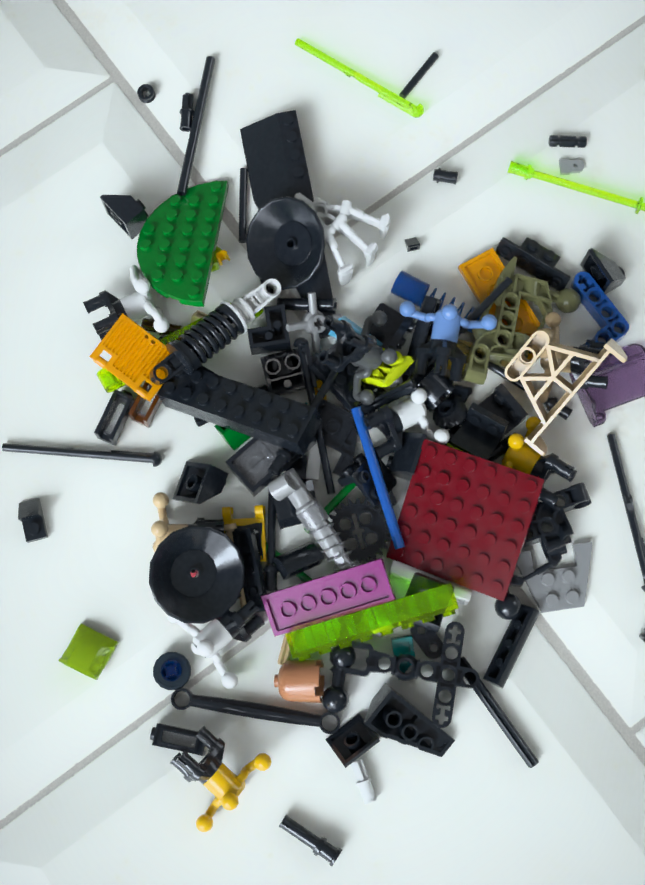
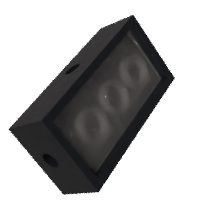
(252, 462)

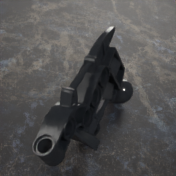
(551, 542)

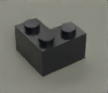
(273, 336)

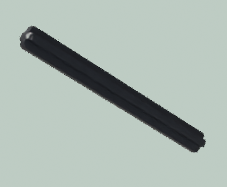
(500, 717)

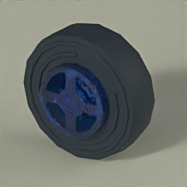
(165, 667)

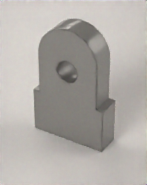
(567, 166)

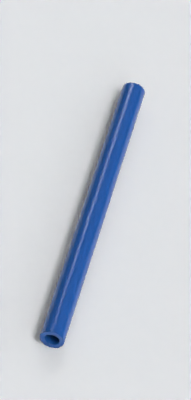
(378, 478)

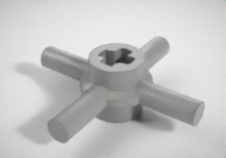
(312, 322)

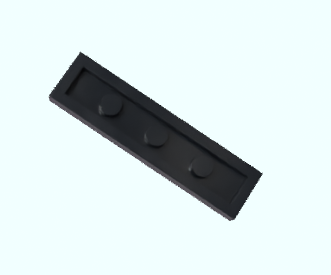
(254, 581)

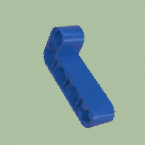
(595, 308)

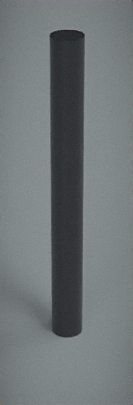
(243, 205)

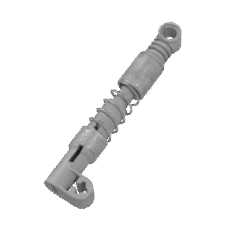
(313, 518)

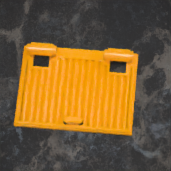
(132, 355)

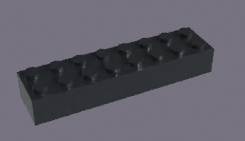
(242, 409)

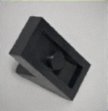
(32, 519)

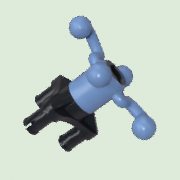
(444, 338)

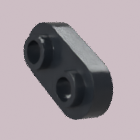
(425, 640)

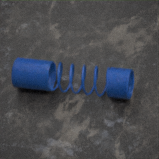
(413, 290)

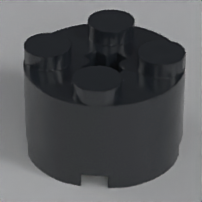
(435, 387)

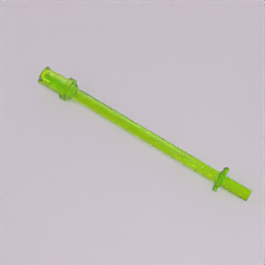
(528, 172)

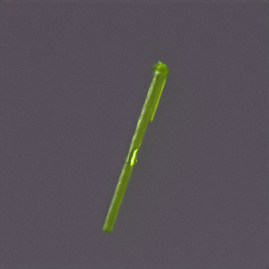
(385, 94)

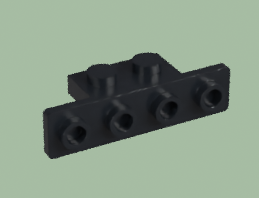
(535, 261)

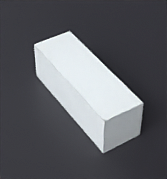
(314, 464)

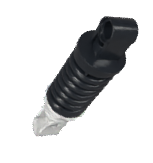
(213, 332)

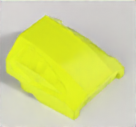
(387, 374)

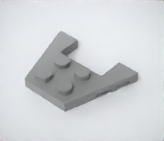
(559, 587)

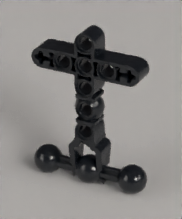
(336, 697)

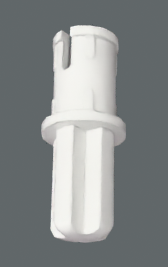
(363, 781)

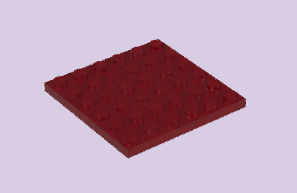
(466, 519)

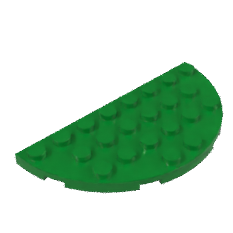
(181, 242)

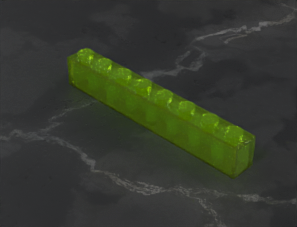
(371, 621)

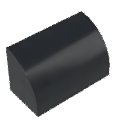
(298, 560)

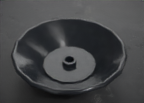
(271, 238)
(217, 577)

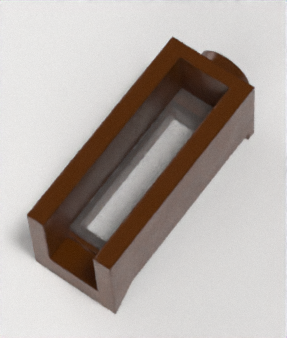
(143, 410)

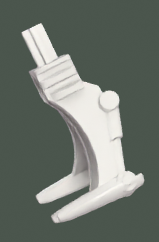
(335, 219)

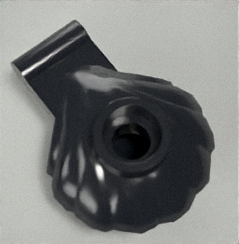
(453, 410)

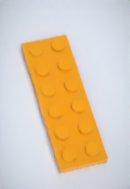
(481, 277)

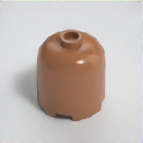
(301, 681)

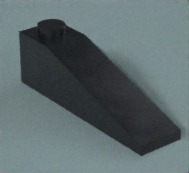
(401, 721)

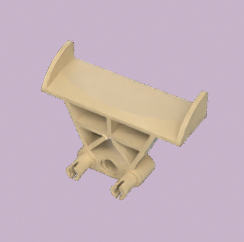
(520, 365)

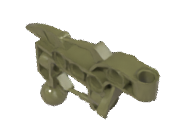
(487, 342)

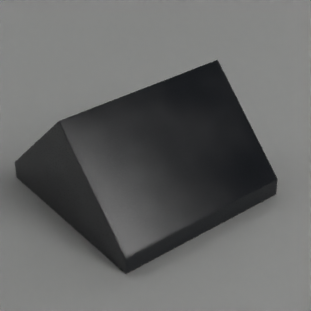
(352, 740)

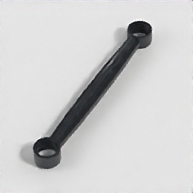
(255, 710)

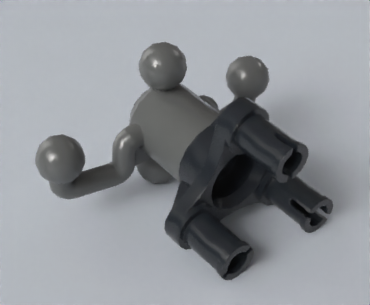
(359, 350)

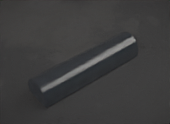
(422, 330)
(511, 646)

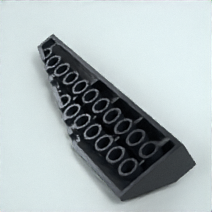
(280, 170)

